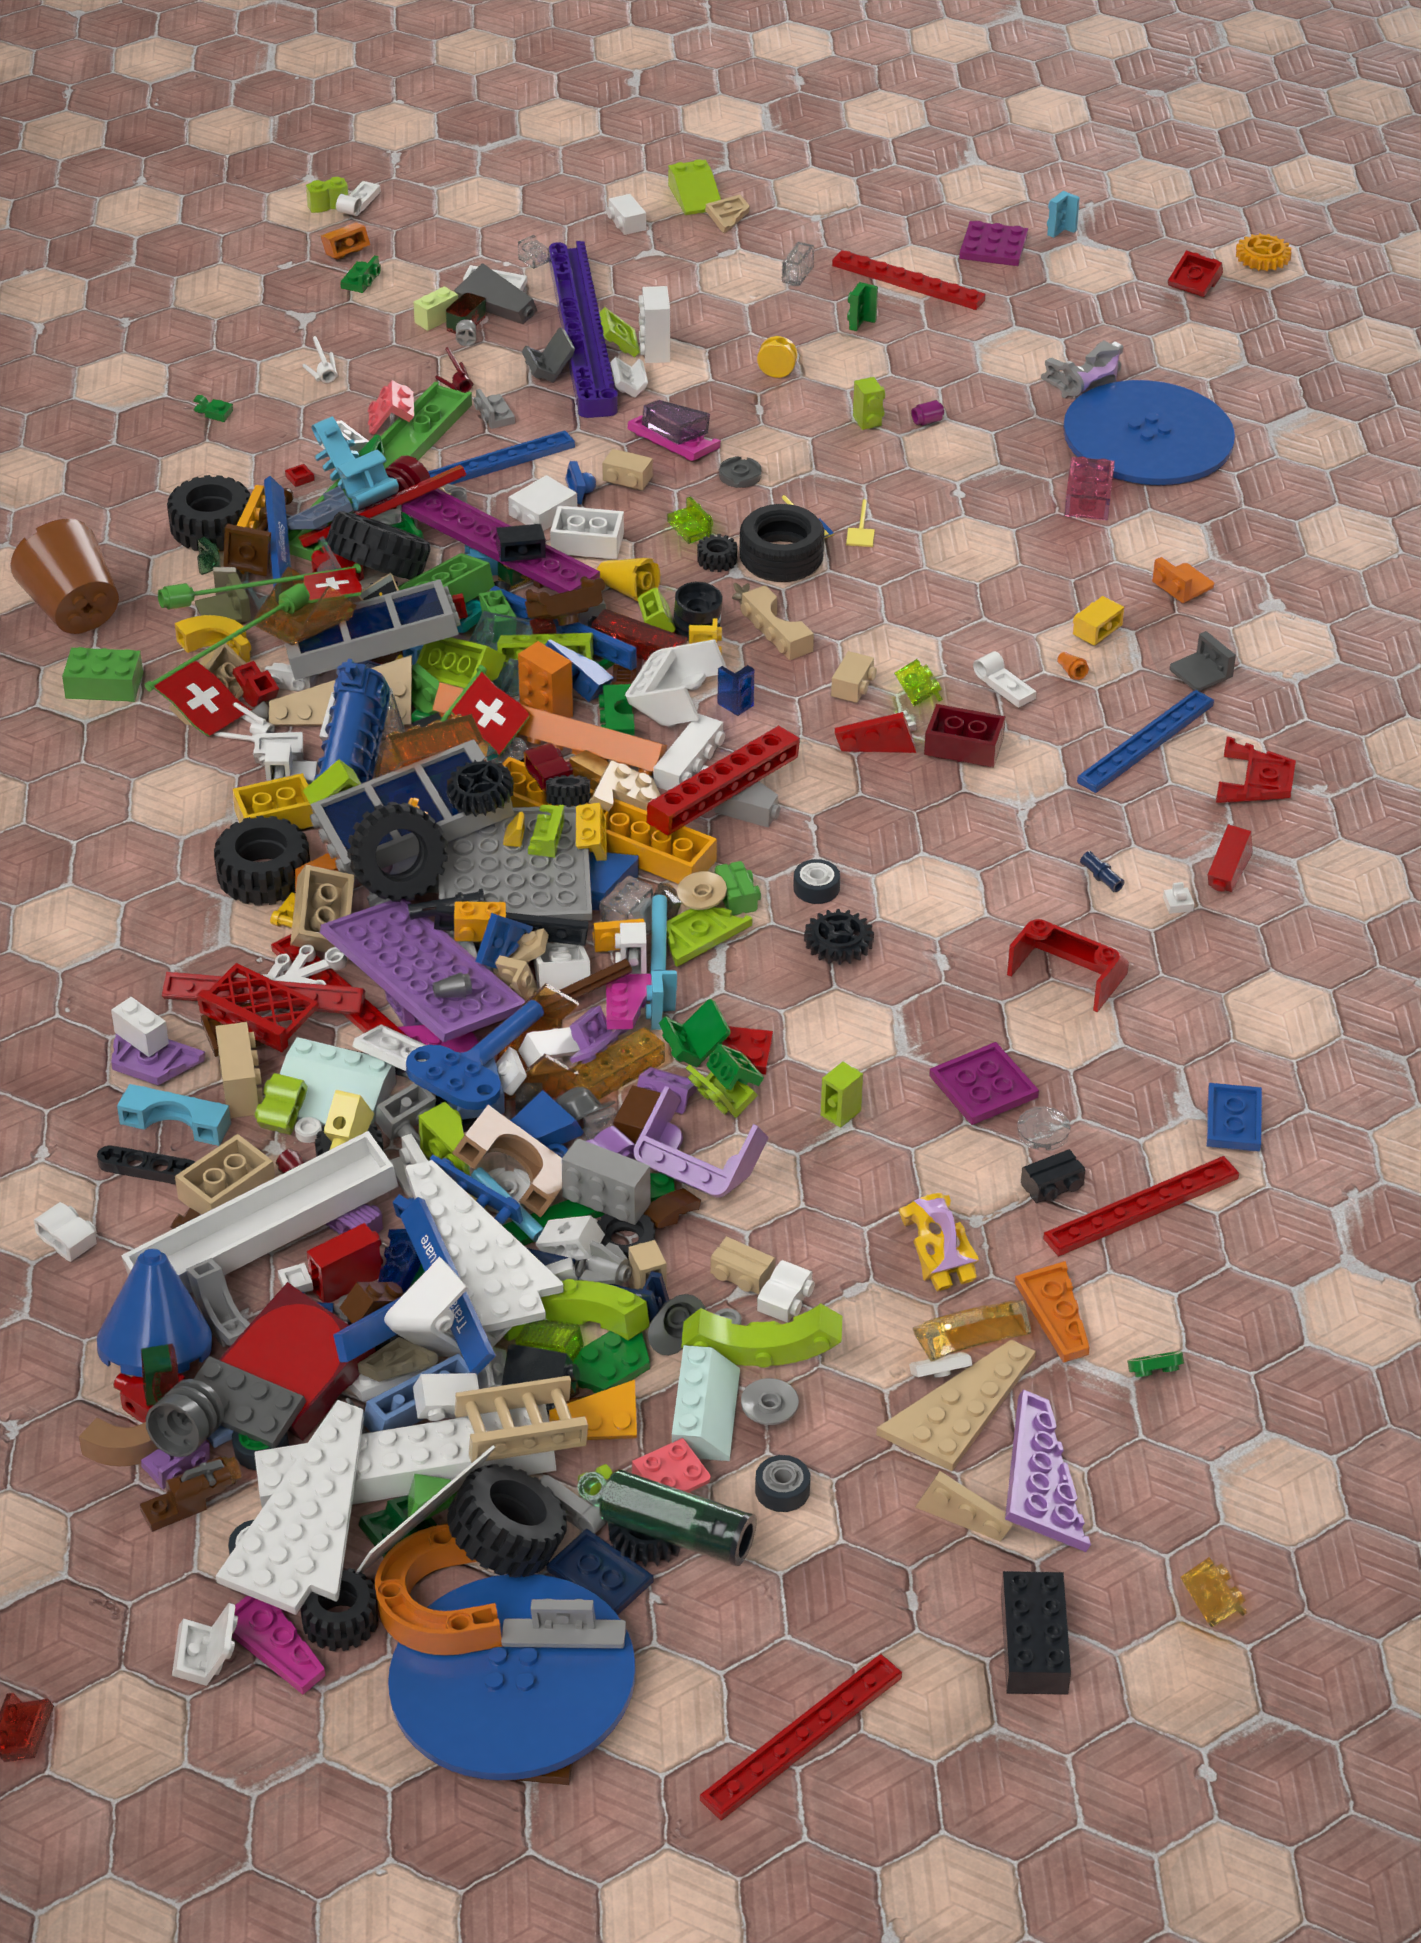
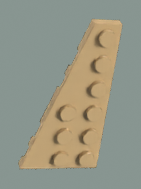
(955, 1413)

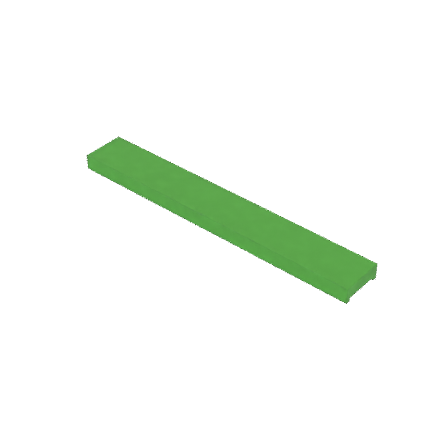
(433, 415)

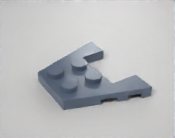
(321, 513)

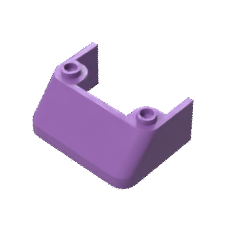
(660, 1147)

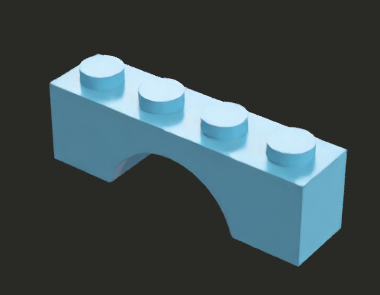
(146, 1106)

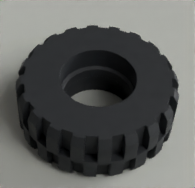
(378, 545)

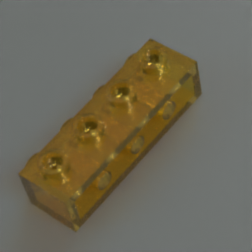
(620, 1063)

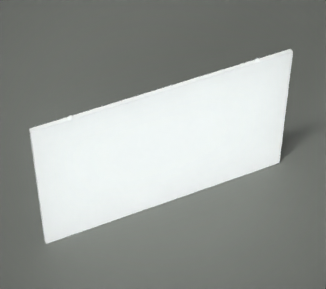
(423, 1512)

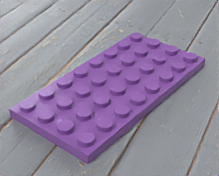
(409, 957)

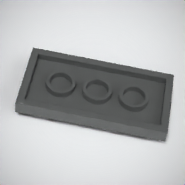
(251, 1403)

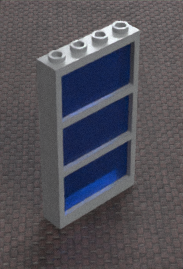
(378, 629)
(420, 780)

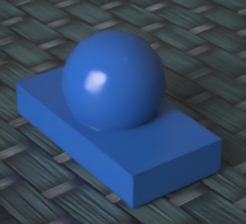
(579, 482)

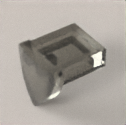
(673, 901)

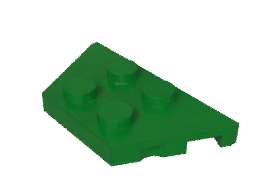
(611, 1361)

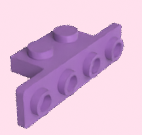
(592, 1035)

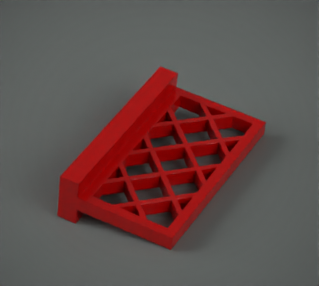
(264, 1028)

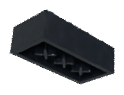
(1035, 1633)

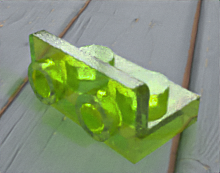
(691, 522)
(917, 682)

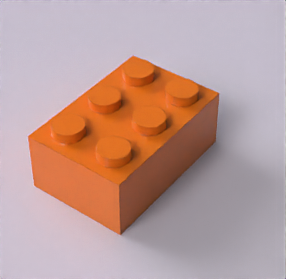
(545, 680)

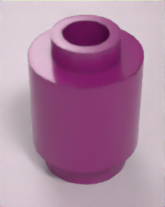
(927, 413)

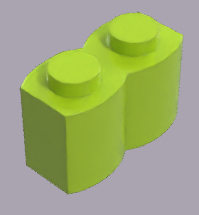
(324, 194)
(281, 1103)

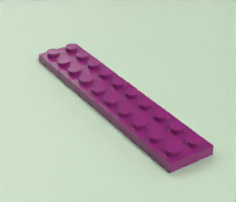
(478, 531)

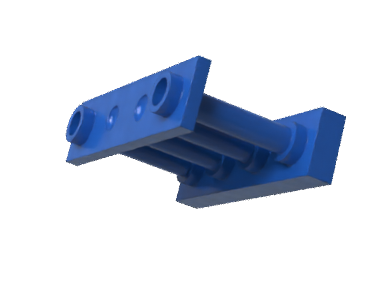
(485, 1196)

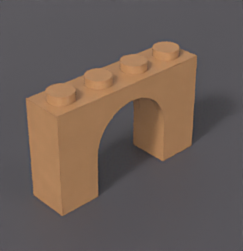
(498, 1134)

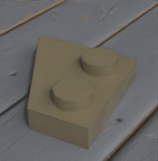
(396, 1360)

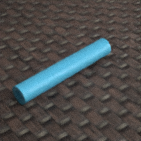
(658, 933)
(529, 1224)

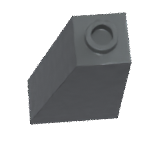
(501, 296)

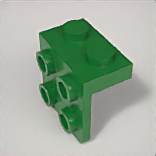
(697, 1036)

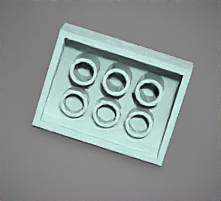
(336, 1068)

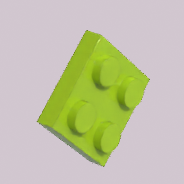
(619, 332)

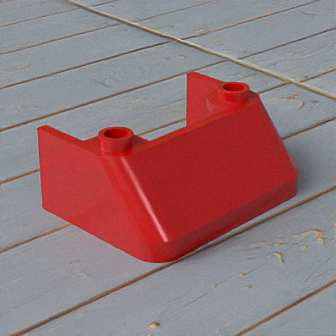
(1072, 948)

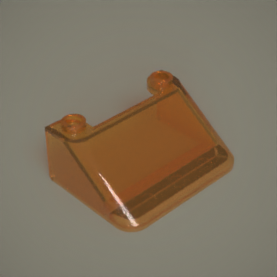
(308, 621)

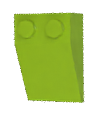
(692, 185)
(441, 1133)

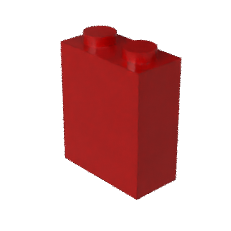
(344, 1262)

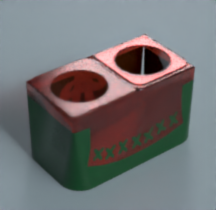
(466, 307)
(158, 1371)

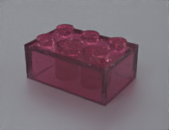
(1089, 488)

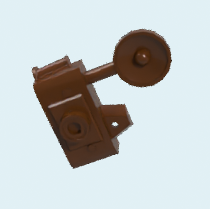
(567, 604)

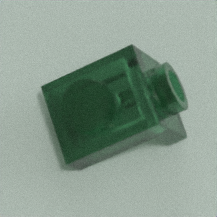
(208, 556)

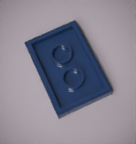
(601, 1570)

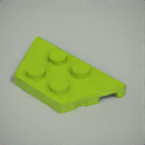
(701, 930)

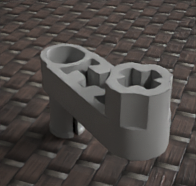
(577, 1510)

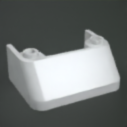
(665, 677)
(425, 1311)

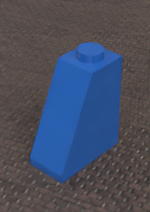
(608, 873)
(547, 1121)

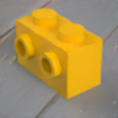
(1098, 620)

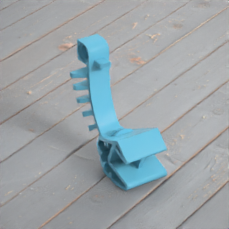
(360, 476)

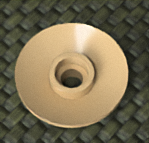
(701, 890)

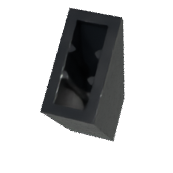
(535, 1364)

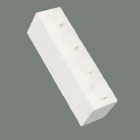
(689, 752)

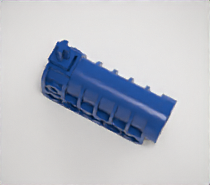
(356, 720)

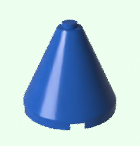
(153, 1312)

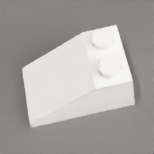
(561, 965)

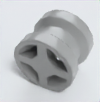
(469, 336)

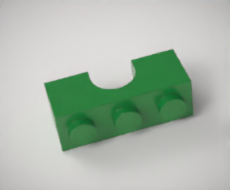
(615, 709)

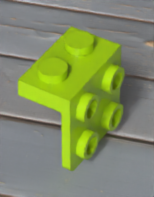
(725, 1100)

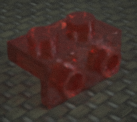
(22, 1727)

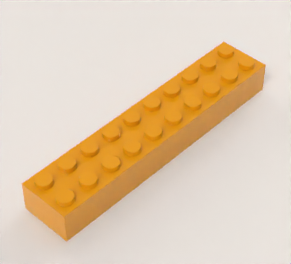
(629, 834)

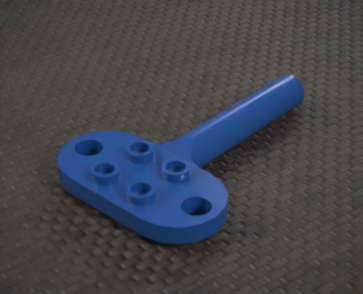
(462, 1075)

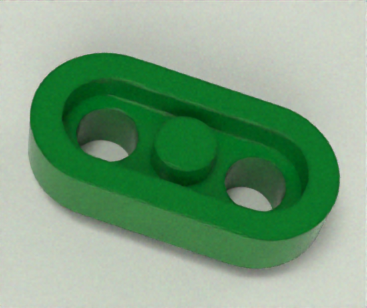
(1167, 1361)

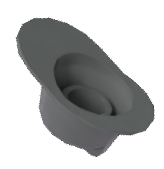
(581, 1102)
(667, 1326)

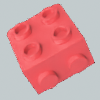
(392, 399)
(673, 1466)

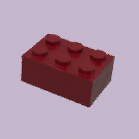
(964, 735)

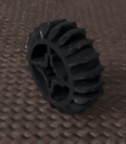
(480, 787)
(640, 1546)

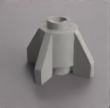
(607, 1265)

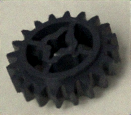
(839, 938)

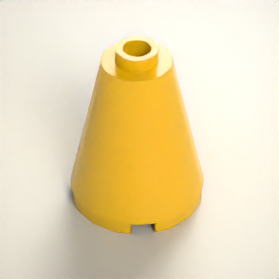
(630, 576)

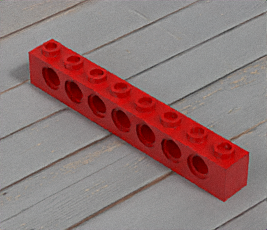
(722, 780)

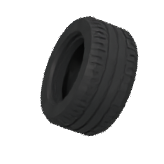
(781, 561)

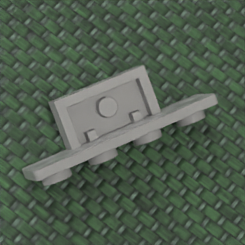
(563, 1626)

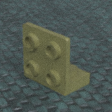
(232, 604)

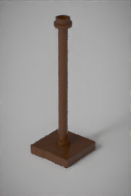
(248, 547)

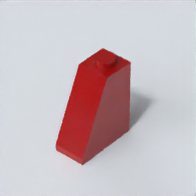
(1230, 858)

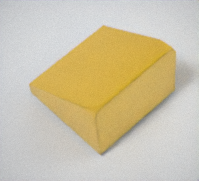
(515, 831)

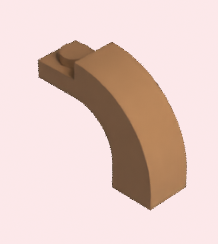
(115, 1444)

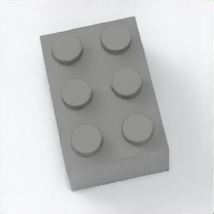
(606, 1181)

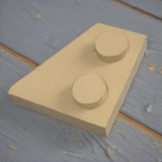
(727, 211)

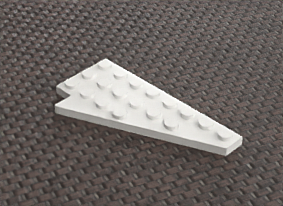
(496, 1268)
(304, 1525)

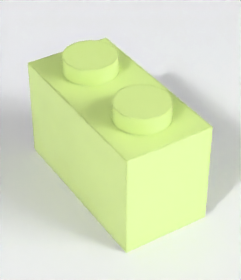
(431, 308)

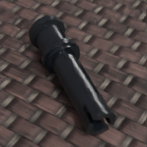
(416, 910)

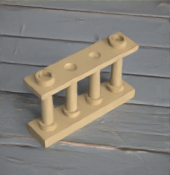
(526, 1439)

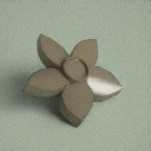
(738, 596)

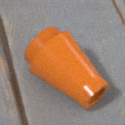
(1073, 665)

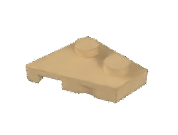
(530, 947)

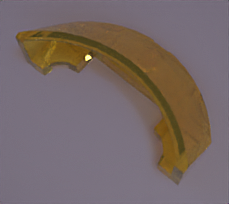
(972, 1328)

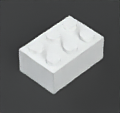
(654, 324)
(587, 532)

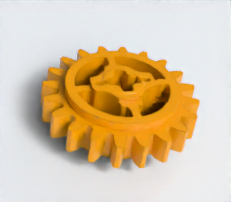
(1263, 252)

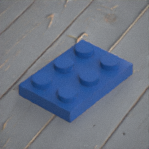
(1234, 1117)

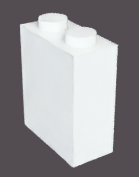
(540, 501)

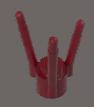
(461, 379)

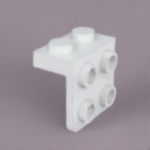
(204, 1648)

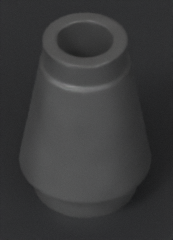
(453, 987)

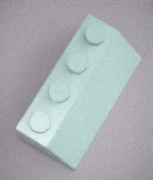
(706, 1402)

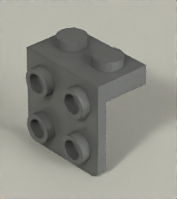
(552, 360)
(1207, 666)

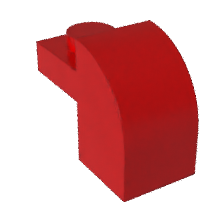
(256, 685)

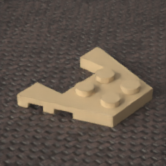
(625, 785)

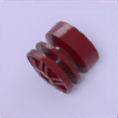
(407, 472)

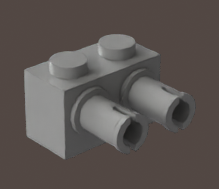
(401, 1111)

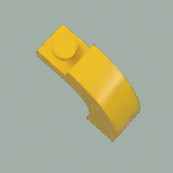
(208, 630)

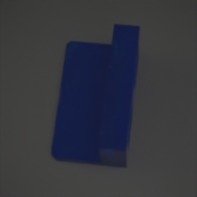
(736, 689)

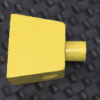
(347, 1118)

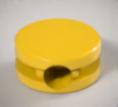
(777, 357)

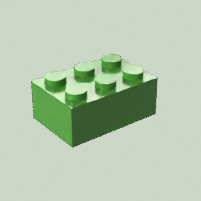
(102, 674)

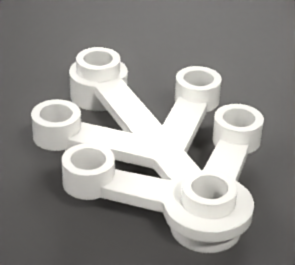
(333, 959)

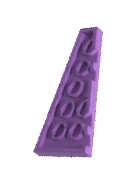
(1039, 1481)

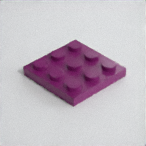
(993, 243)
(984, 1083)

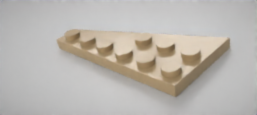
(310, 705)

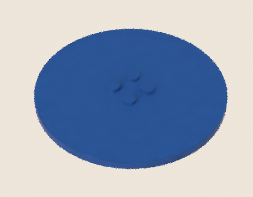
(1150, 431)
(511, 1707)

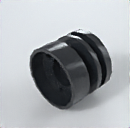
(696, 605)

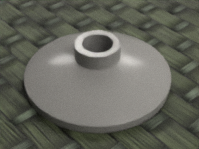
(769, 1401)

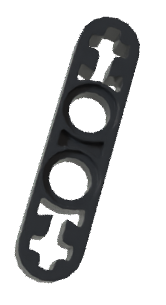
(116, 1160)

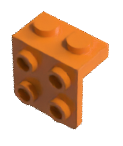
(1180, 581)

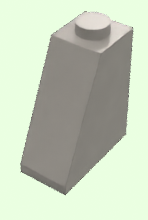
(754, 805)

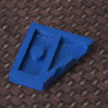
(500, 939)

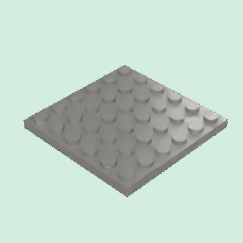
(523, 881)

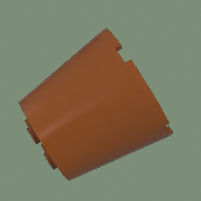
(66, 575)

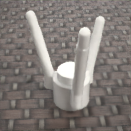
(325, 371)
(258, 725)

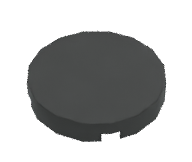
(740, 472)

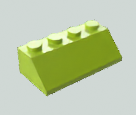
(456, 661)

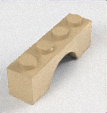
(790, 638)

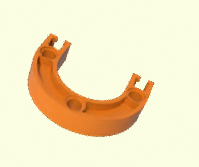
(422, 1627)

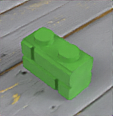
(741, 893)

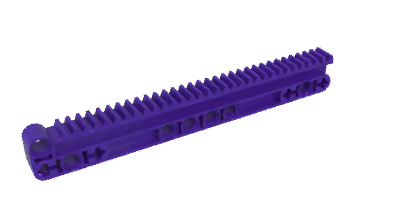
(582, 322)

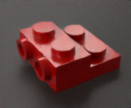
(1196, 273)

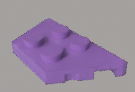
(159, 1067)

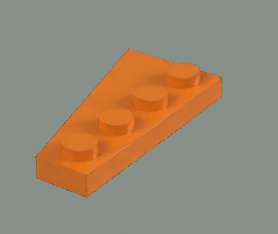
(1052, 1301)

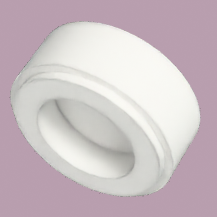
(307, 1129)

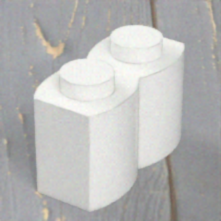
(65, 1231)
(785, 1291)

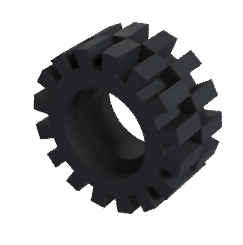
(717, 553)
(568, 790)

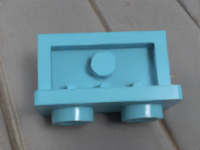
(1063, 214)
(661, 996)

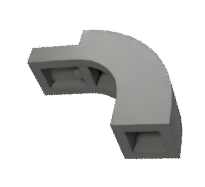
(216, 1302)

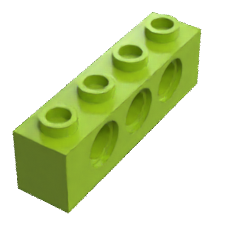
(578, 642)

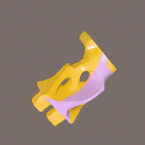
(947, 1256)

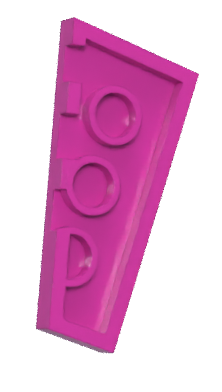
(690, 450)
(625, 1000)

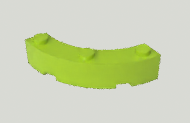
(594, 1302)
(765, 1342)

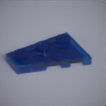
(401, 1260)

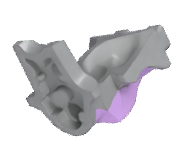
(1099, 369)

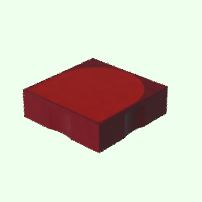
(296, 1349)

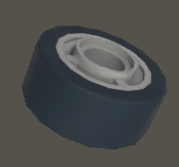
(782, 1483)

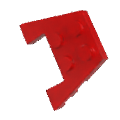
(1266, 776)

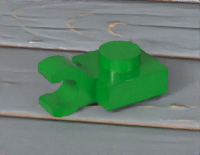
(214, 410)

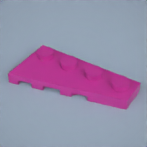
(276, 1643)

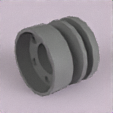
(184, 1418)

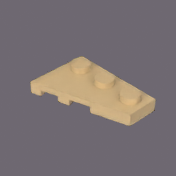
(963, 1507)

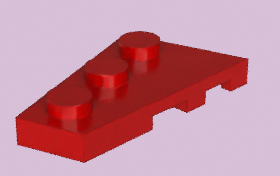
(877, 735)

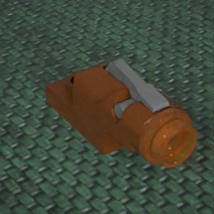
(188, 1492)

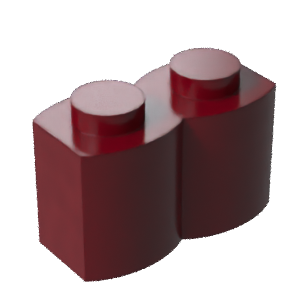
(546, 763)

